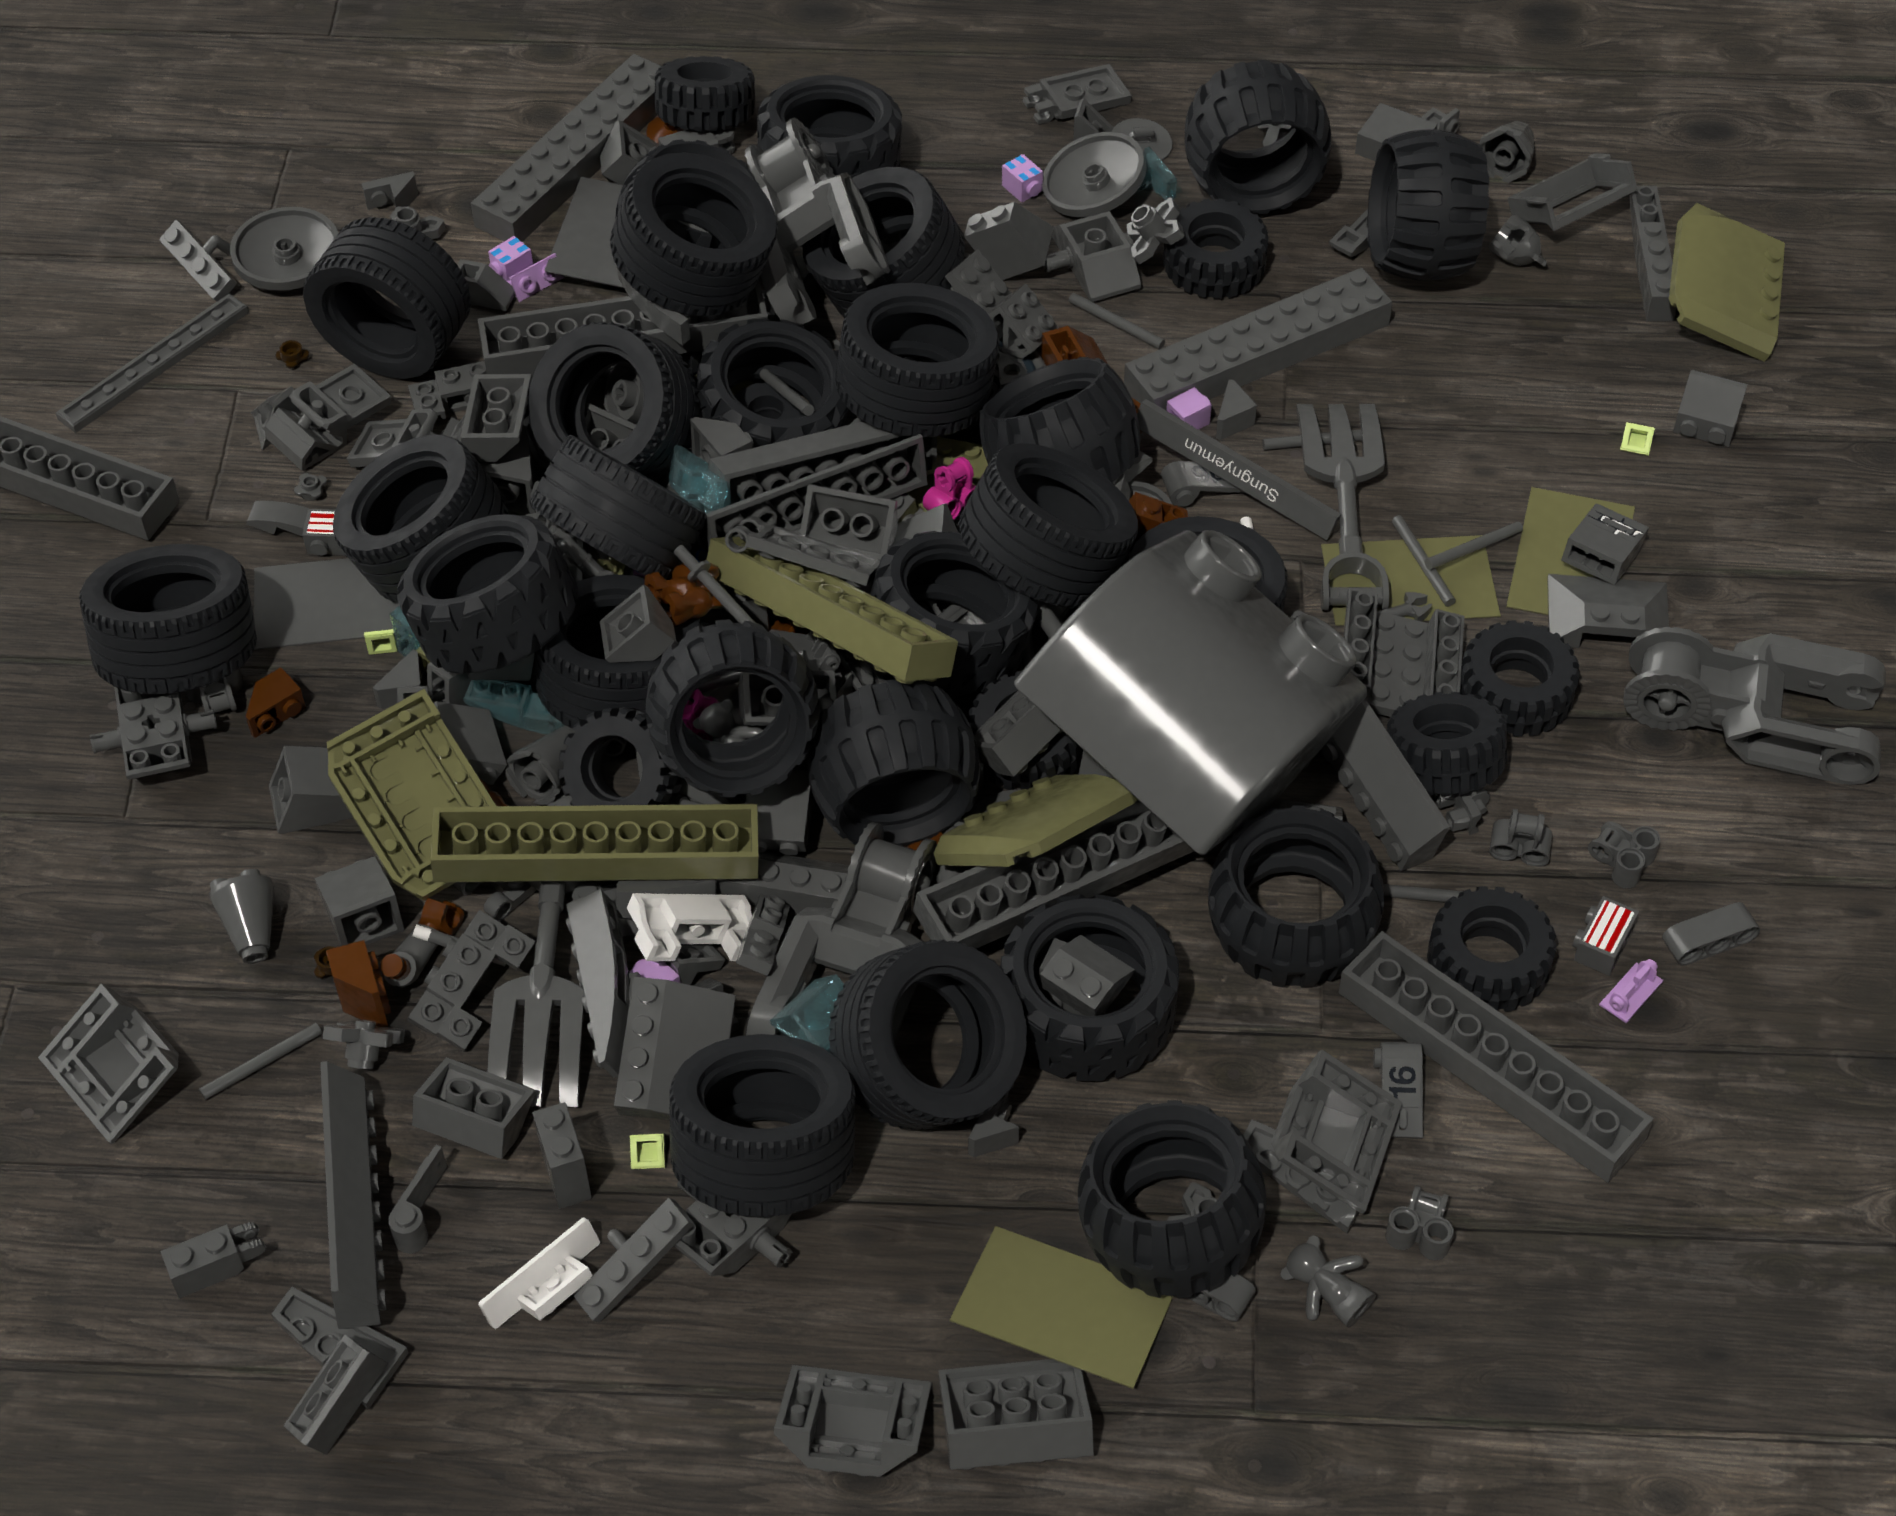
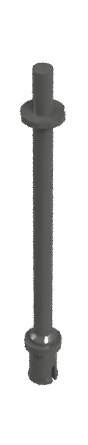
(700, 572)

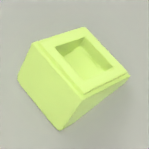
(1637, 439)
(380, 641)
(647, 1151)

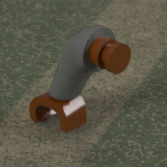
(413, 954)

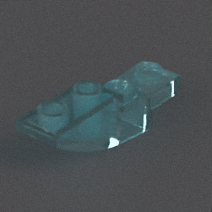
(694, 481)
(512, 704)

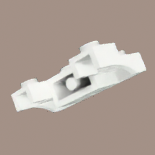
(680, 919)

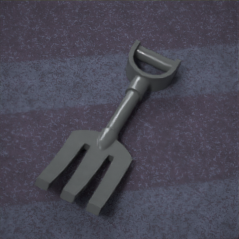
(1345, 472)
(540, 994)

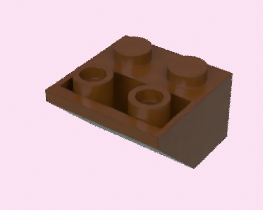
(1068, 344)
(359, 982)

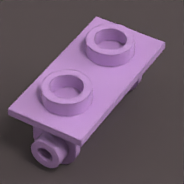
(533, 279)
(1632, 990)

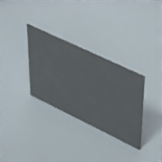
(585, 235)
(316, 604)

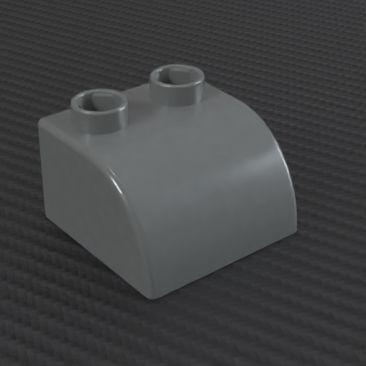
(1195, 685)

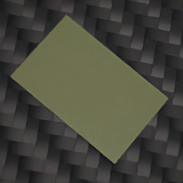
(1546, 529)
(1466, 577)
(1060, 1307)

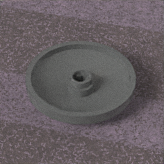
(1094, 174)
(281, 247)

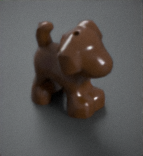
(686, 598)

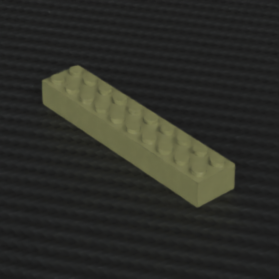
(837, 613)
(594, 843)

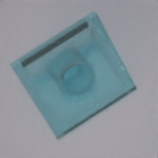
(810, 1012)

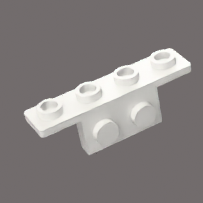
(544, 1279)

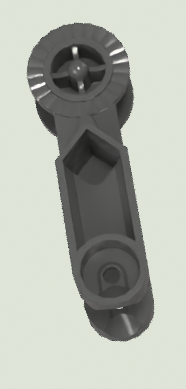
(805, 204)
(1740, 692)
(865, 922)

